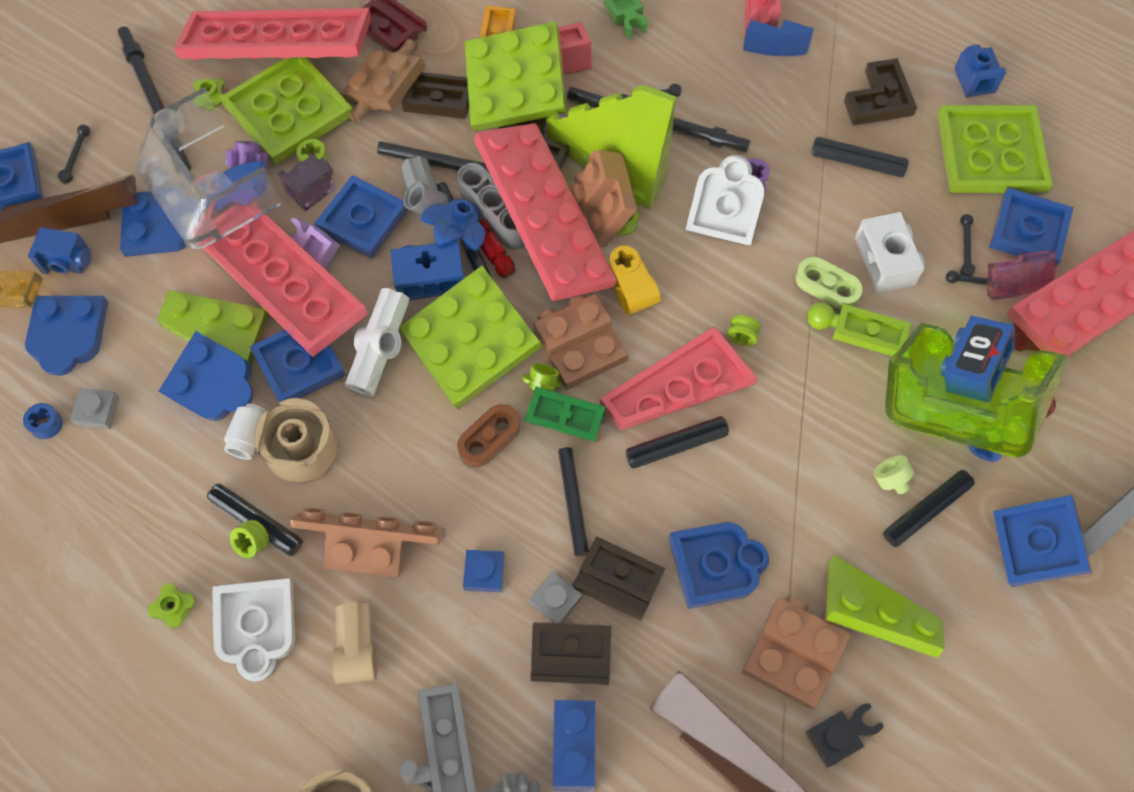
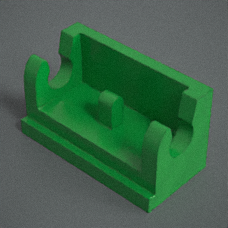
(565, 414)

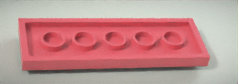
(274, 33)
(544, 212)
(288, 283)
(1081, 302)

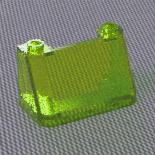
(1004, 425)

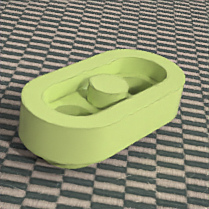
(829, 282)

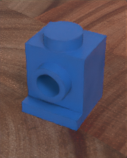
(977, 65)
(59, 252)

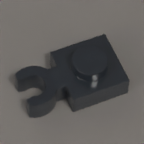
(838, 737)

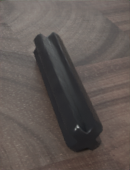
(860, 157)
(677, 442)
(928, 508)
(243, 511)

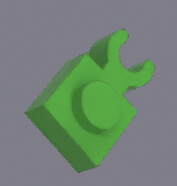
(627, 12)

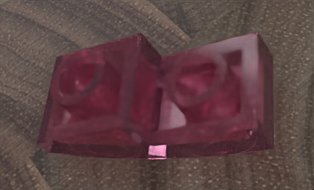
(1022, 275)

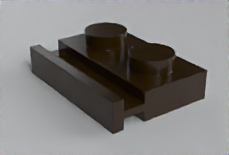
(438, 96)
(618, 578)
(571, 653)

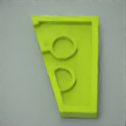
(225, 322)
(879, 611)

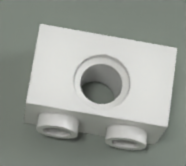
(889, 270)

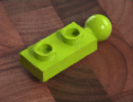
(860, 327)

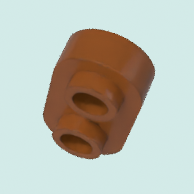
(486, 435)

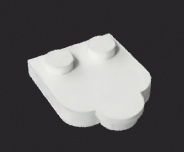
(727, 202)
(254, 625)

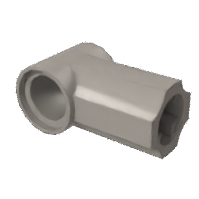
(420, 185)

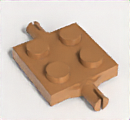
(383, 80)

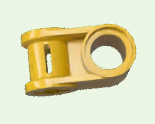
(634, 284)

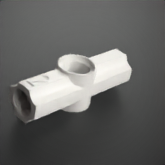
(377, 342)

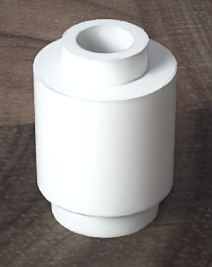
(241, 432)

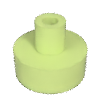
(894, 474)

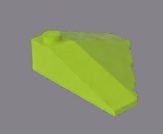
(631, 126)

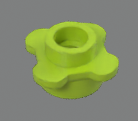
(213, 87)
(542, 376)
(180, 611)

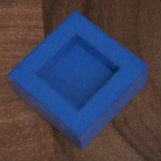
(484, 571)

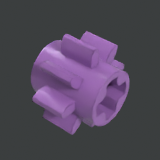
(244, 153)

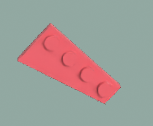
(682, 379)

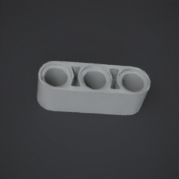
(485, 195)

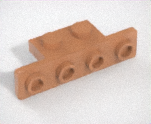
(366, 544)

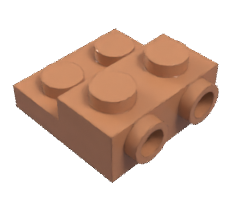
(604, 194)
(579, 340)
(796, 652)

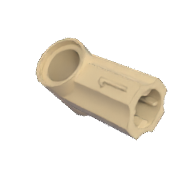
(355, 654)

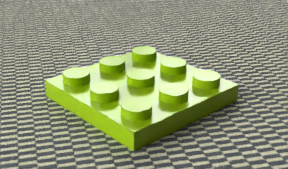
(515, 76)
(286, 106)
(993, 148)
(470, 337)

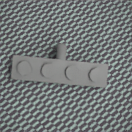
(445, 743)

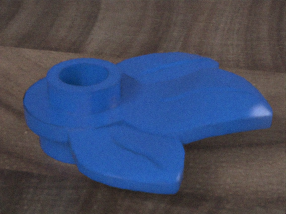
(455, 222)

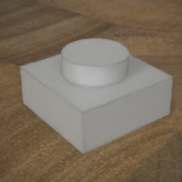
(94, 408)
(555, 598)

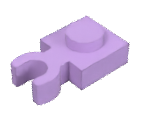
(314, 242)

